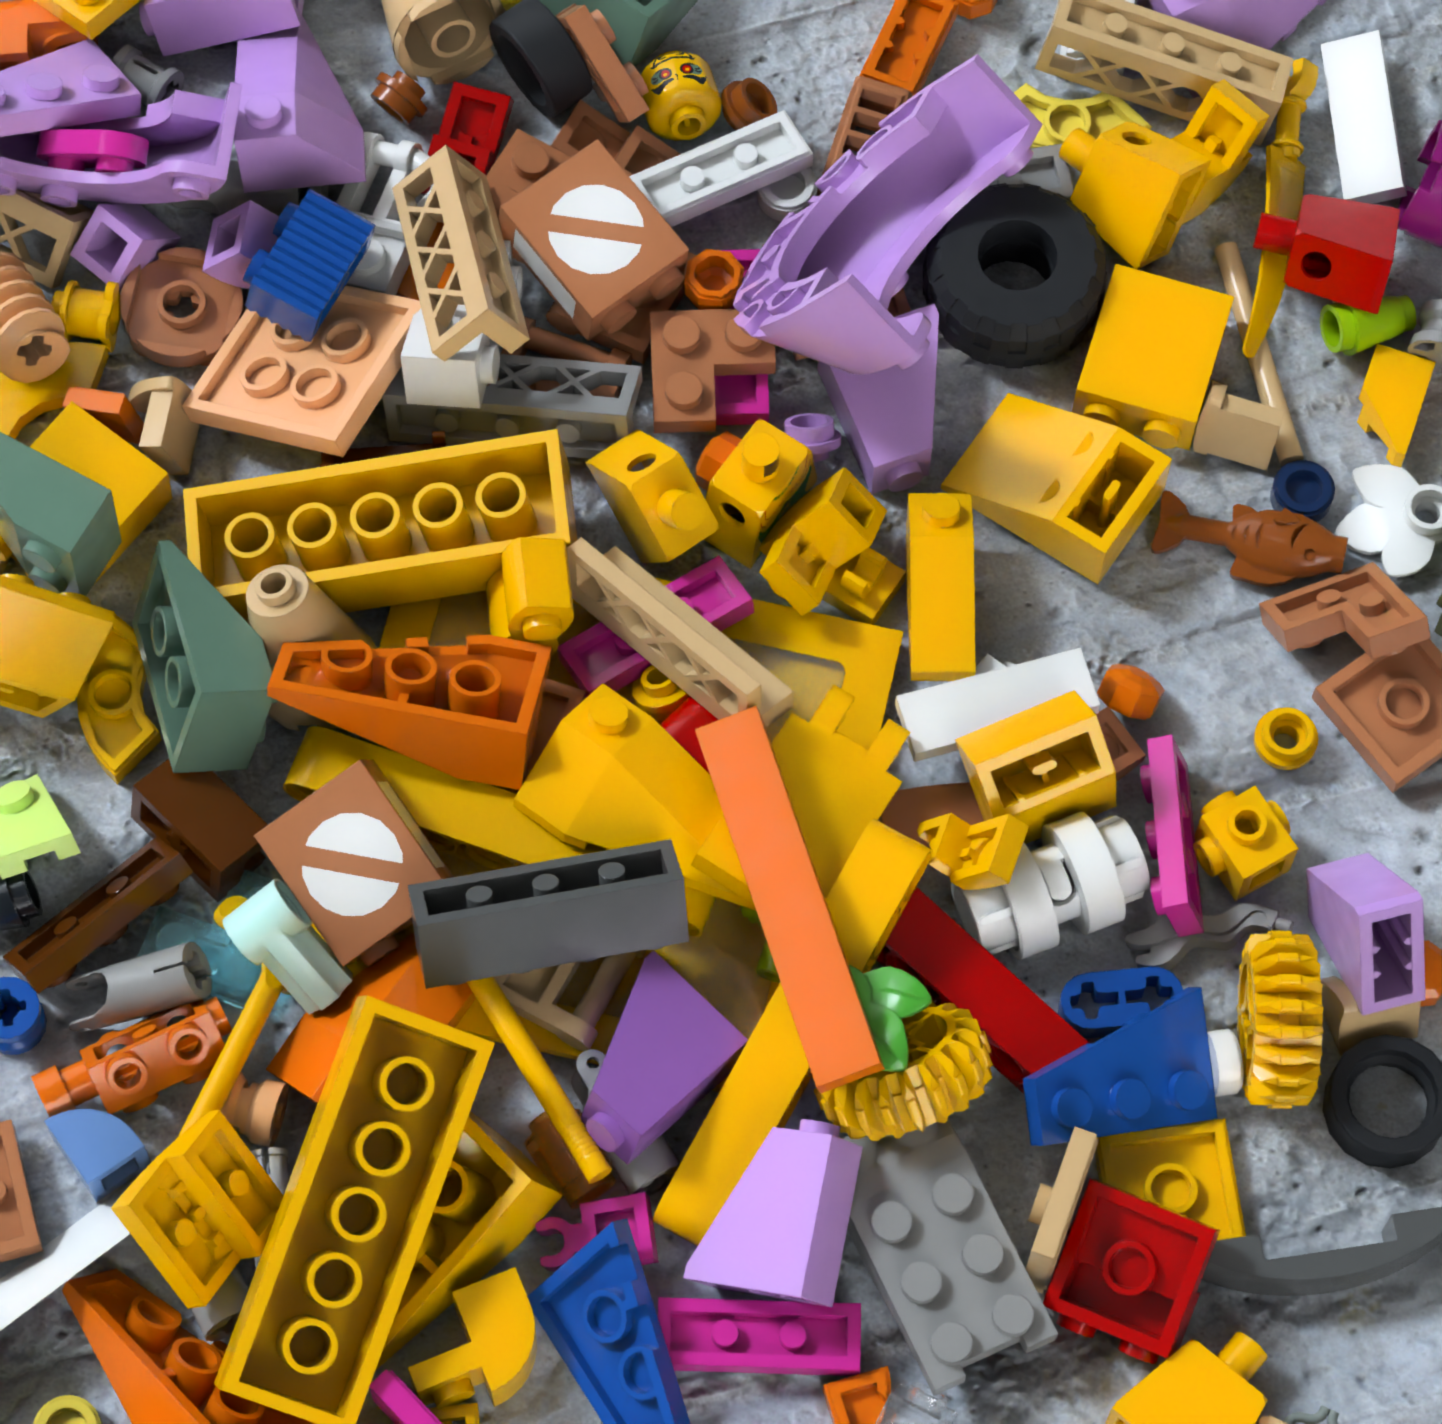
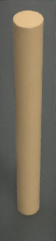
(1262, 364)

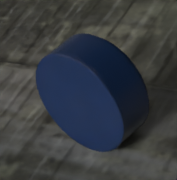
(1303, 489)

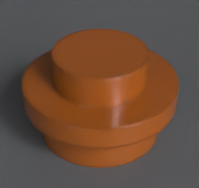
(399, 96)
(747, 102)

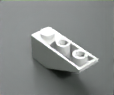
(462, 377)

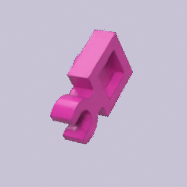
(597, 1216)

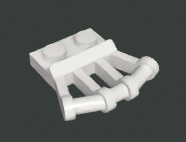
(387, 255)

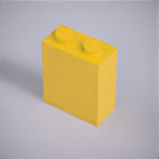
(1152, 356)
(95, 451)

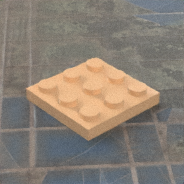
(303, 390)

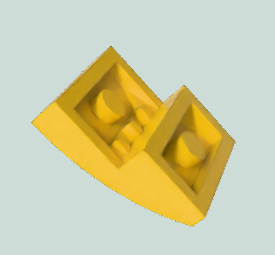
(201, 1208)

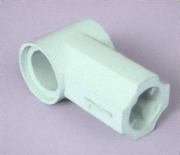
(279, 934)

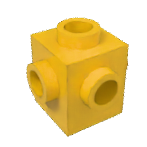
(1244, 841)

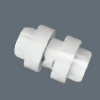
(1077, 876)

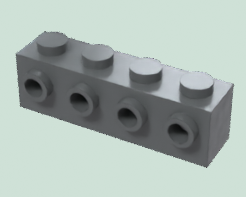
(549, 913)

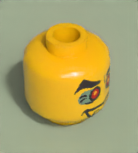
(680, 96)

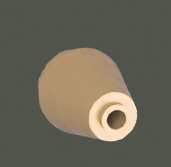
(441, 36)
(292, 608)

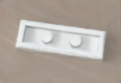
(1363, 119)
(725, 169)
(968, 704)

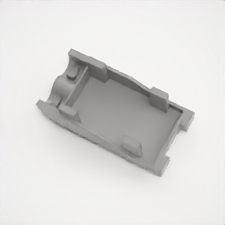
(942, 1254)

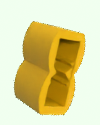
(531, 592)

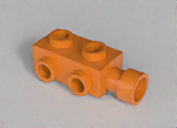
(148, 1064)

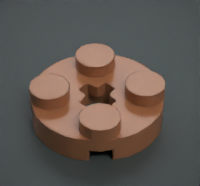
(171, 339)

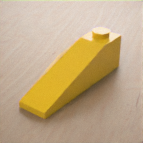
(623, 783)

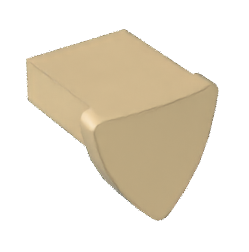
(1237, 428)
(167, 431)
(1349, 1025)

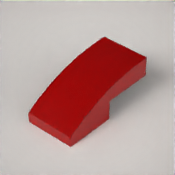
(473, 125)

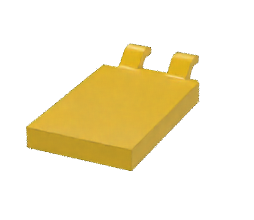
(832, 789)

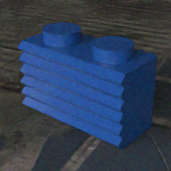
(308, 264)

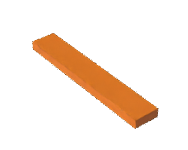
(789, 900)

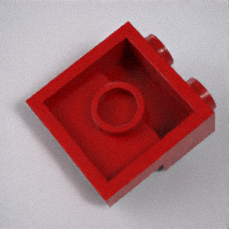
(1130, 1272)

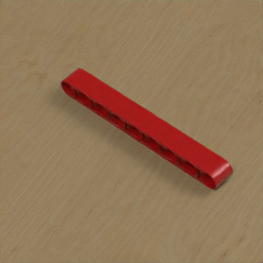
(948, 962)

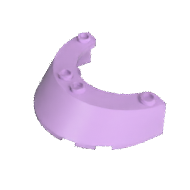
(185, 159)
(836, 264)

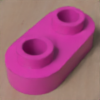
(92, 149)

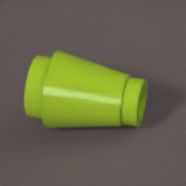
(1355, 330)

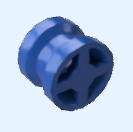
(20, 1028)

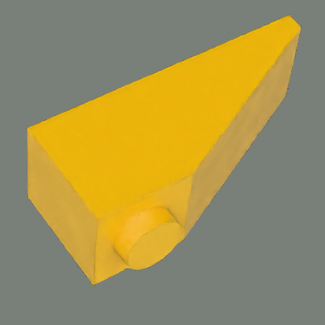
(940, 586)

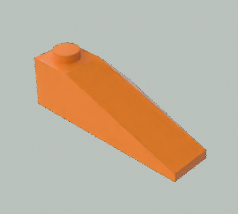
(446, 706)
(395, 979)
(153, 1361)

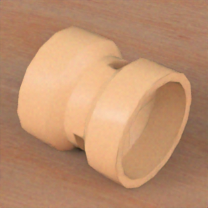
(257, 1109)

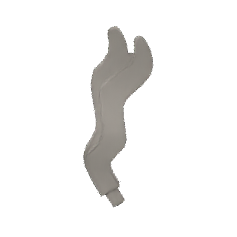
(1220, 933)

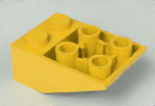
(1061, 481)

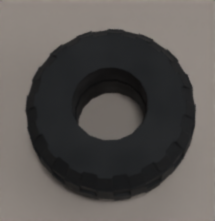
(1010, 324)

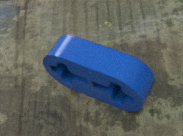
(1115, 987)

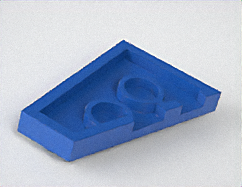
(1129, 1081)
(610, 1333)

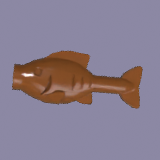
(1267, 544)

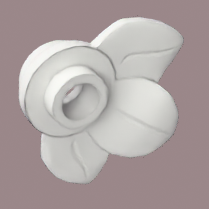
(1388, 519)

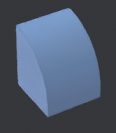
(98, 1148)

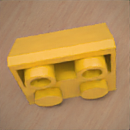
(46, 644)
(1041, 764)

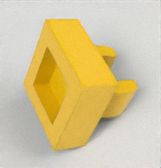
(865, 586)

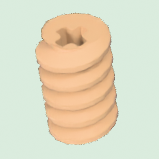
(29, 327)

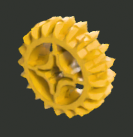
(1280, 1019)
(944, 1072)

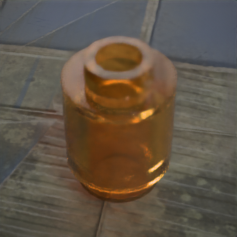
(560, 1167)

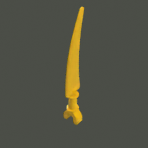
(1283, 197)

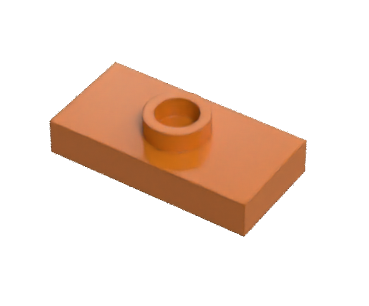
(910, 42)

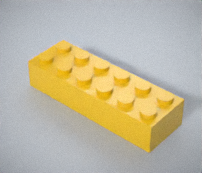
(385, 524)
(354, 1214)

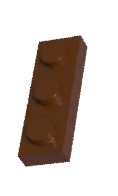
(98, 915)

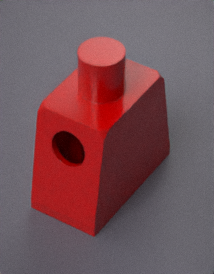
(1334, 248)

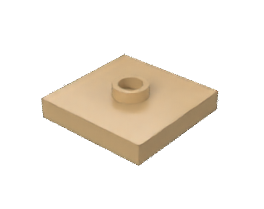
(1056, 1206)

